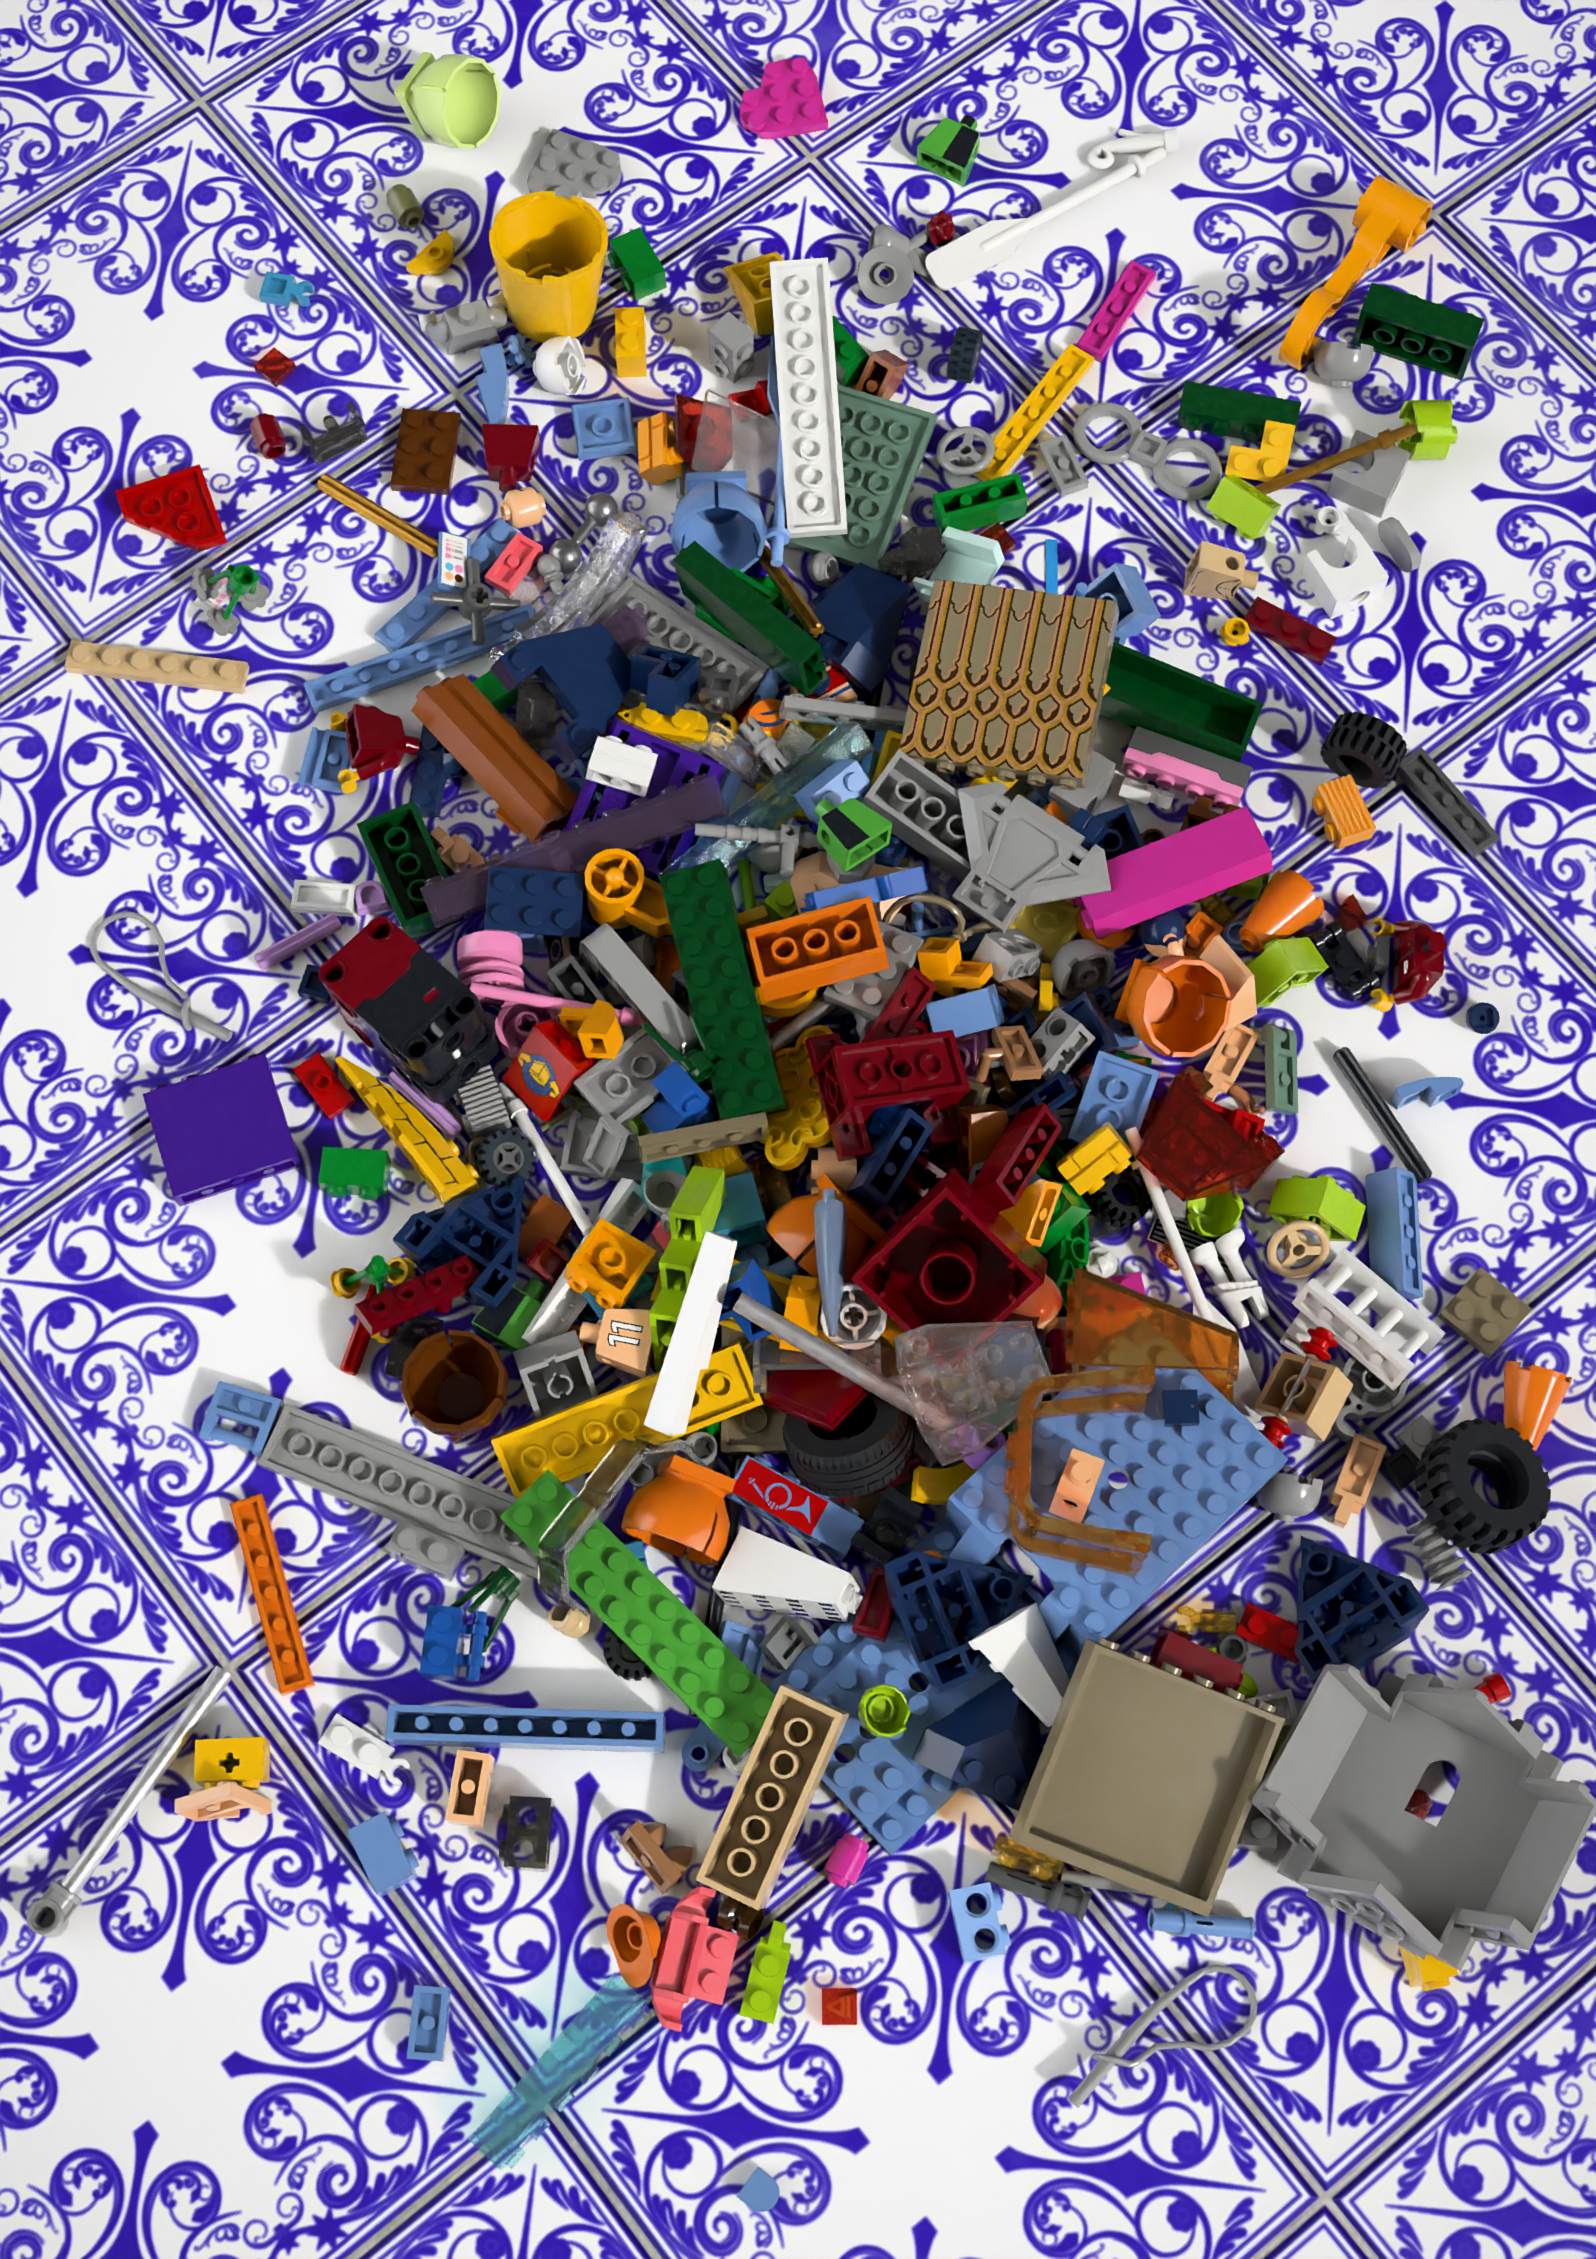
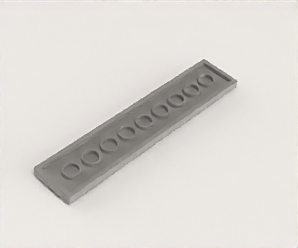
(396, 1486)

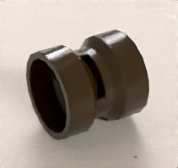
(740, 1918)

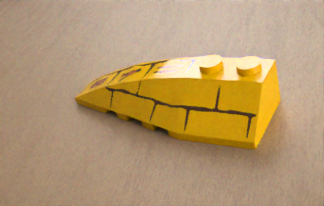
(414, 1135)

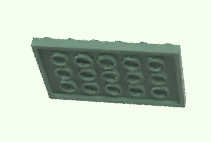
(880, 459)

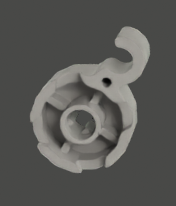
(1363, 1400)

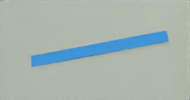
(1051, 566)

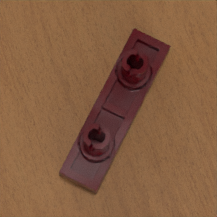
(415, 1296)

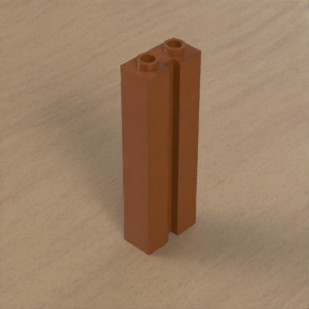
(496, 755)

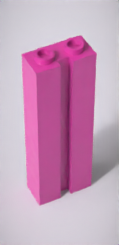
(1177, 872)

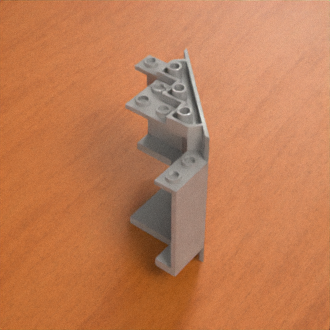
(1438, 1889)

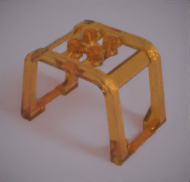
(1024, 1521)

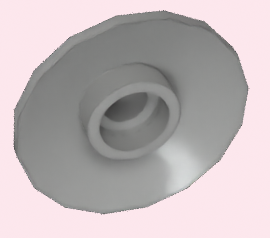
(900, 274)

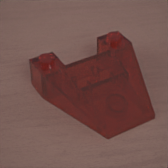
(1196, 1148)

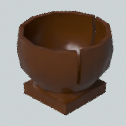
(455, 1384)

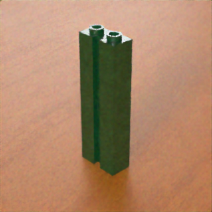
(750, 618)

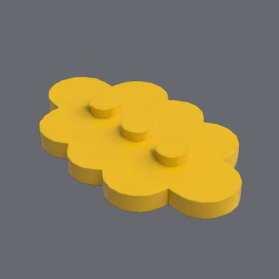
(805, 1121)

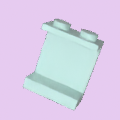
(967, 560)

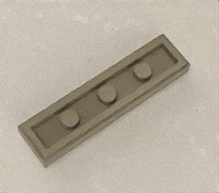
(703, 1137)

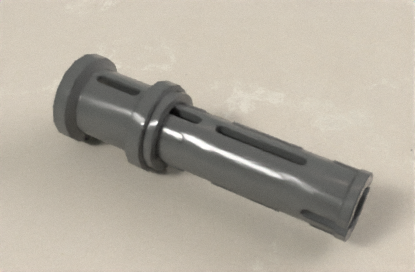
(1054, 1895)

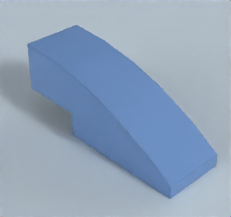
(494, 384)

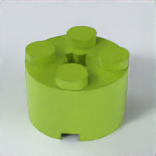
(1433, 429)

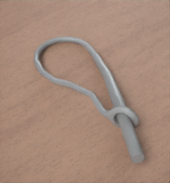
(181, 1012)
(1126, 2040)

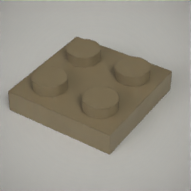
(1484, 1312)

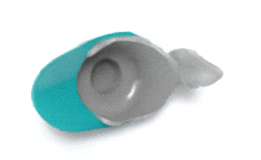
(661, 1186)

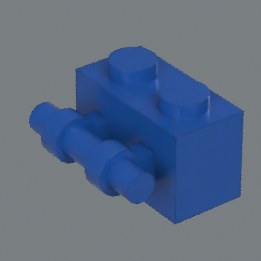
(444, 1644)

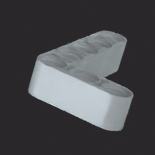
(610, 957)

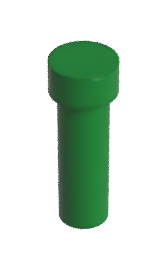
(1121, 1054)

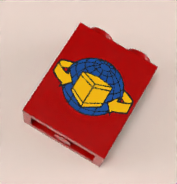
(547, 1068)

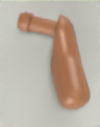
(1246, 1100)

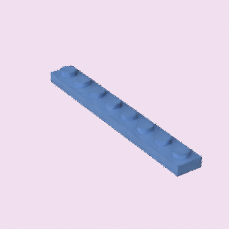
(412, 661)

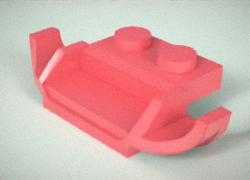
(691, 1959)

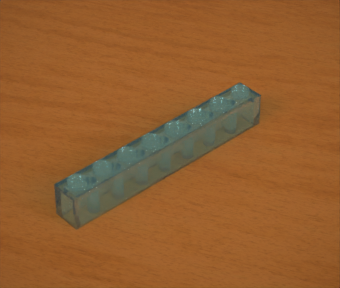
(776, 801)

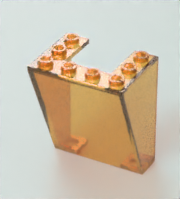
(1132, 1329)

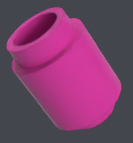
(846, 1860)

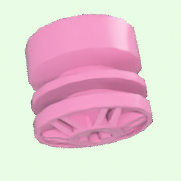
(491, 960)

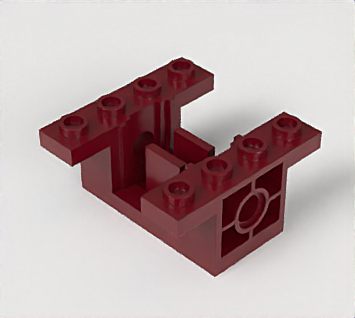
(865, 1077)

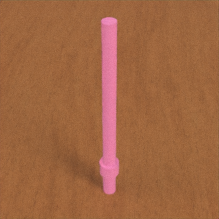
(626, 1017)

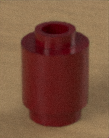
(268, 436)

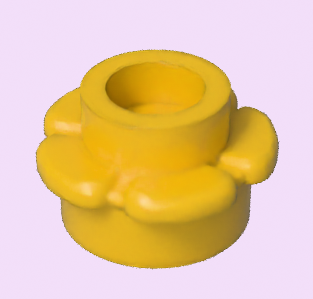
(1235, 625)

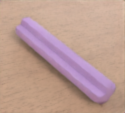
(298, 941)
(434, 1111)

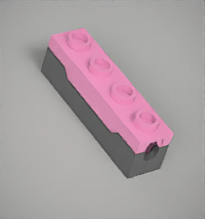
(1185, 768)

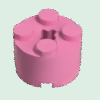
(514, 1020)

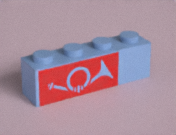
(795, 1507)

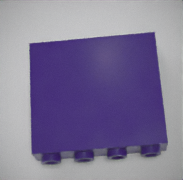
(221, 1129)

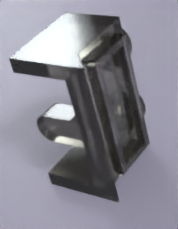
(337, 438)

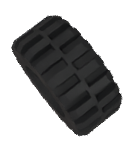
(1510, 1468)

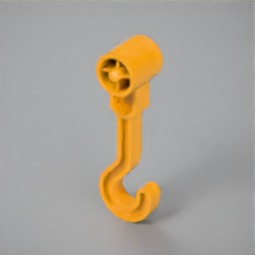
(1385, 218)
(625, 897)

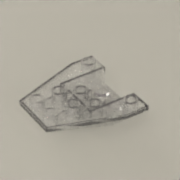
(967, 1380)

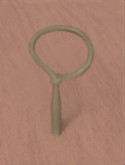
(958, 932)

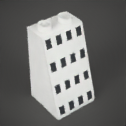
(782, 1580)

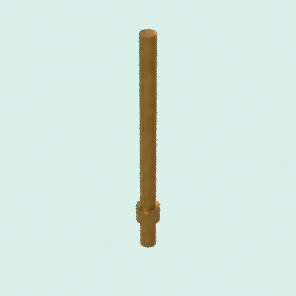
(1385, 440)

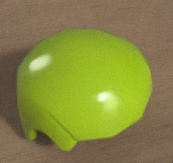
(883, 1711)

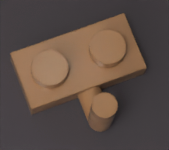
(1014, 1051)

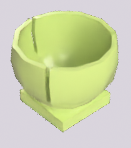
(451, 99)

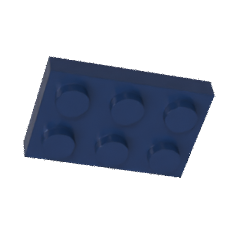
(534, 902)

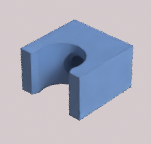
(966, 1011)

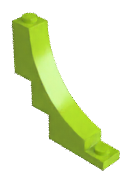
(689, 1218)

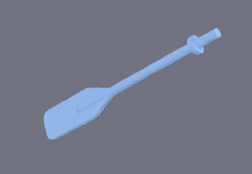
(778, 534)

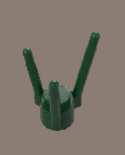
(695, 1062)
(499, 1585)

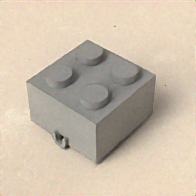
(555, 1374)

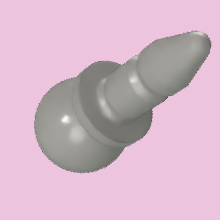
(550, 569)

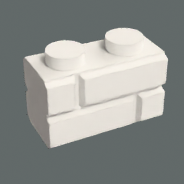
(621, 765)

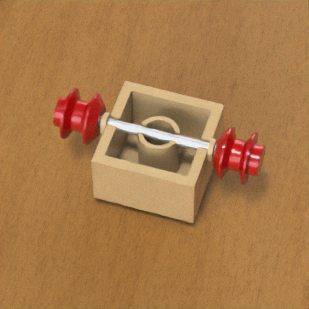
(1303, 1392)

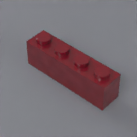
(1017, 1157)

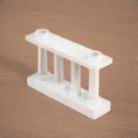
(1356, 1335)

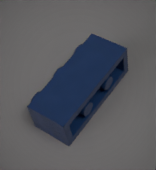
(890, 1159)

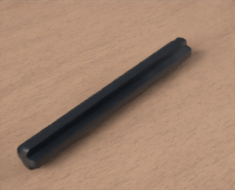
(1382, 1114)

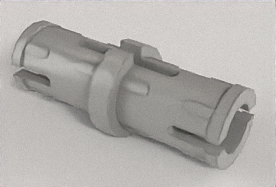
(764, 746)

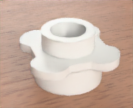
(1328, 514)

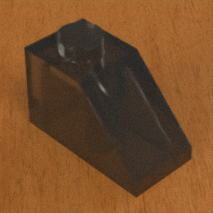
(407, 1339)

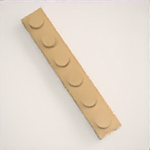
(157, 667)

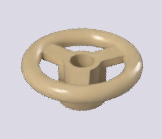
(1291, 1236)

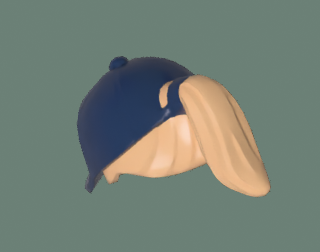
(1163, 934)

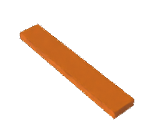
(272, 1594)

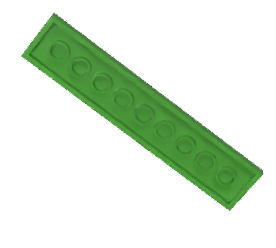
(650, 1620)

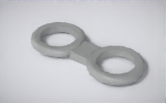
(1148, 451)

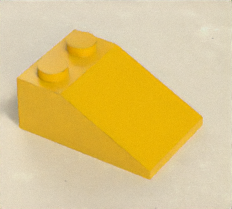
(753, 290)

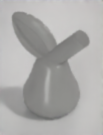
(888, 235)

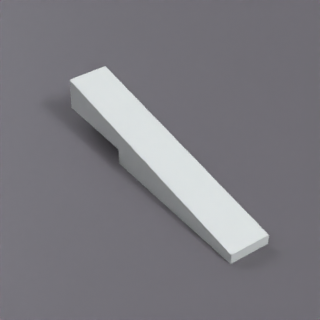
(563, 1304)
(692, 1337)

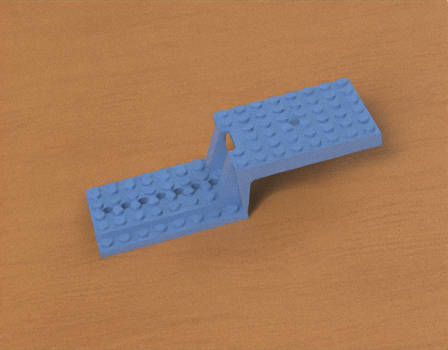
(1177, 1490)

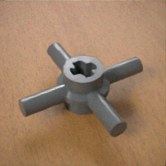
(474, 601)

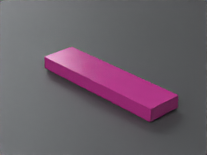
(1116, 310)

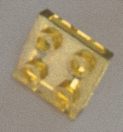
(1012, 1854)

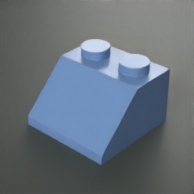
(1134, 601)

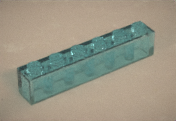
(557, 2073)

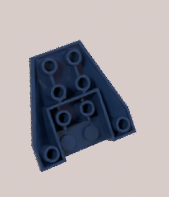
(860, 624)

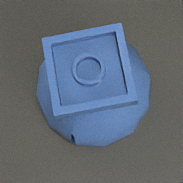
(720, 518)

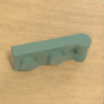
(1280, 1069)

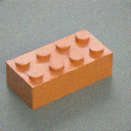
(817, 948)

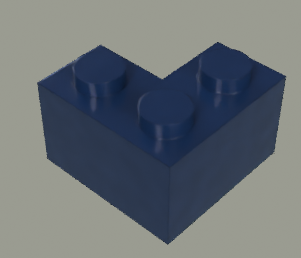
(665, 677)

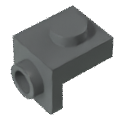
(788, 1640)

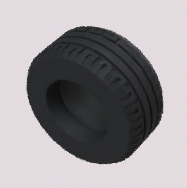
(854, 1464)

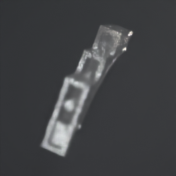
(598, 574)

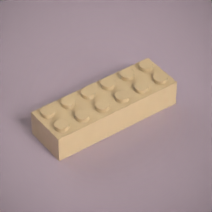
(772, 1796)

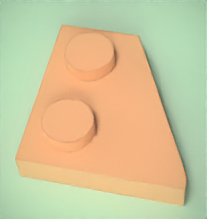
(220, 1802)

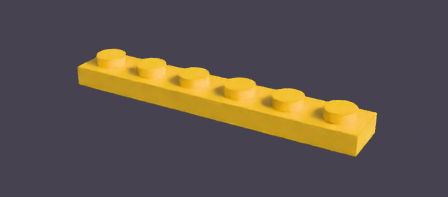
(1037, 411)

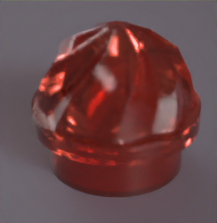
(1419, 1804)

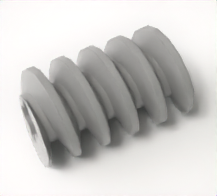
(1440, 1554)

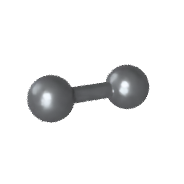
(598, 511)

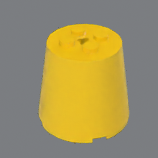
(549, 263)

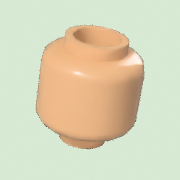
(523, 507)

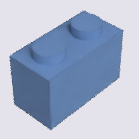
(837, 784)
(383, 1853)

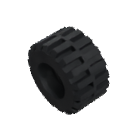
(1364, 749)

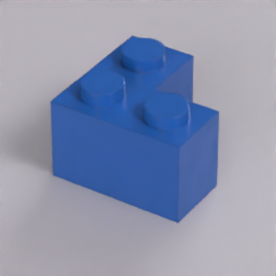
(682, 1102)
(750, 1280)

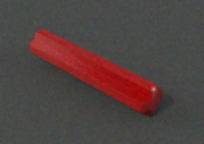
(358, 1343)

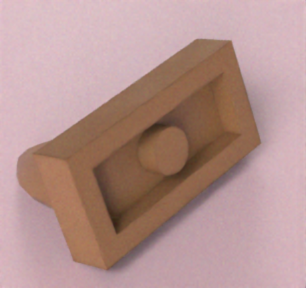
(1018, 991)
(661, 1866)

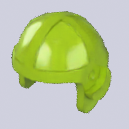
(1214, 1214)

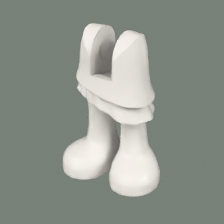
(1231, 1293)

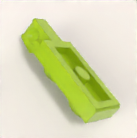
(767, 1976)

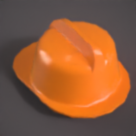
(634, 1941)

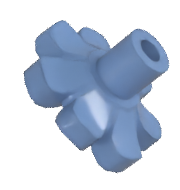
(519, 351)

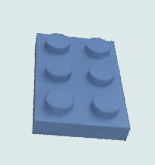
(1114, 1094)

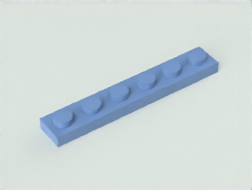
(420, 614)

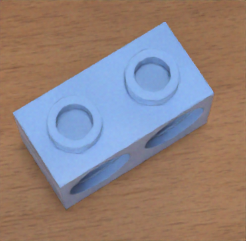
(969, 1924)

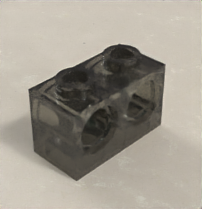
(536, 1833)

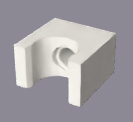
(1346, 587)

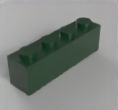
(1232, 411)

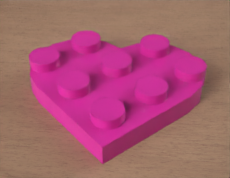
(785, 103)

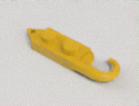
(684, 726)

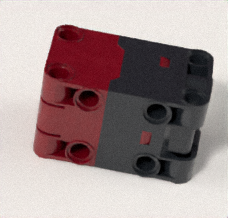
(409, 1009)

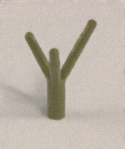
(580, 1102)

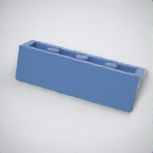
(1395, 1230)

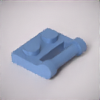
(244, 1408)

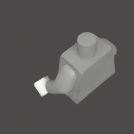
(467, 324)

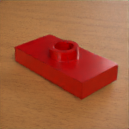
(324, 1086)

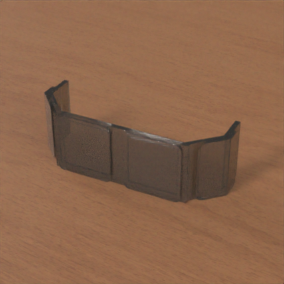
(589, 1504)

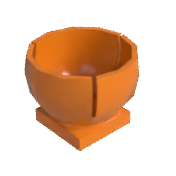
(1172, 1005)
(794, 1228)
(682, 1511)

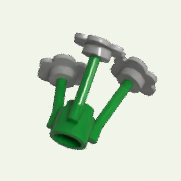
(245, 589)

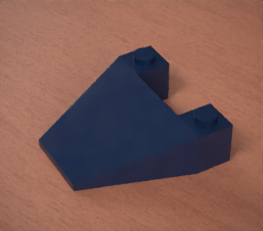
(582, 672)

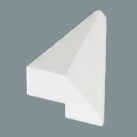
(1028, 1659)

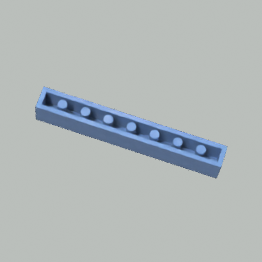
(526, 1728)

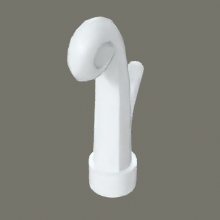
(1132, 142)

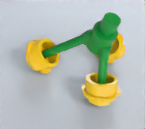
(348, 1281)

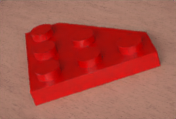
(175, 508)

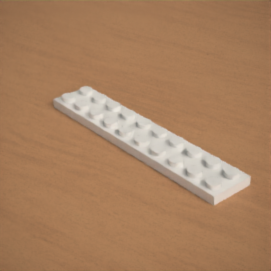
(808, 398)

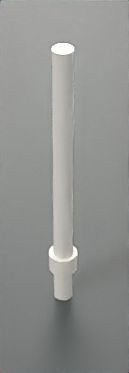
(518, 1112)

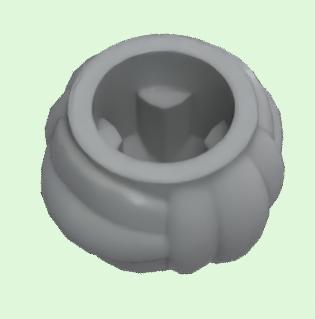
(823, 568)

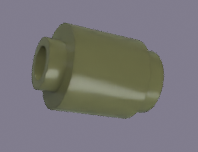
(404, 206)

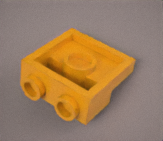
(609, 1265)

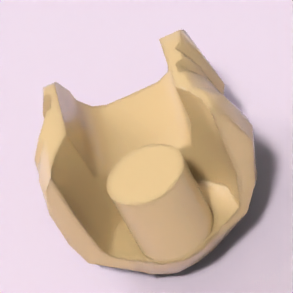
(568, 1622)

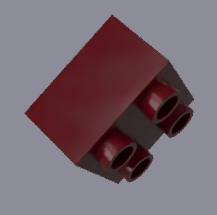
(950, 1261)

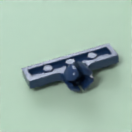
(431, 773)

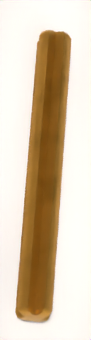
(378, 515)
(791, 595)

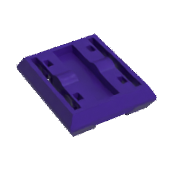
(671, 766)

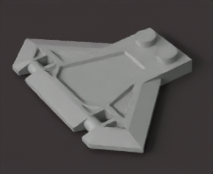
(1021, 857)

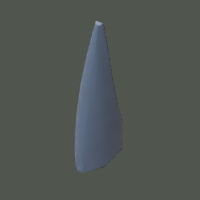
(830, 1248)

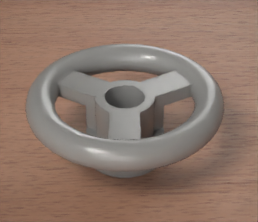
(966, 458)

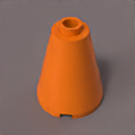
(1280, 910)
(1532, 1399)

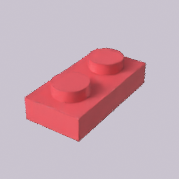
(513, 564)

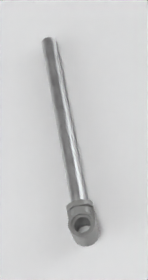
(63, 1896)

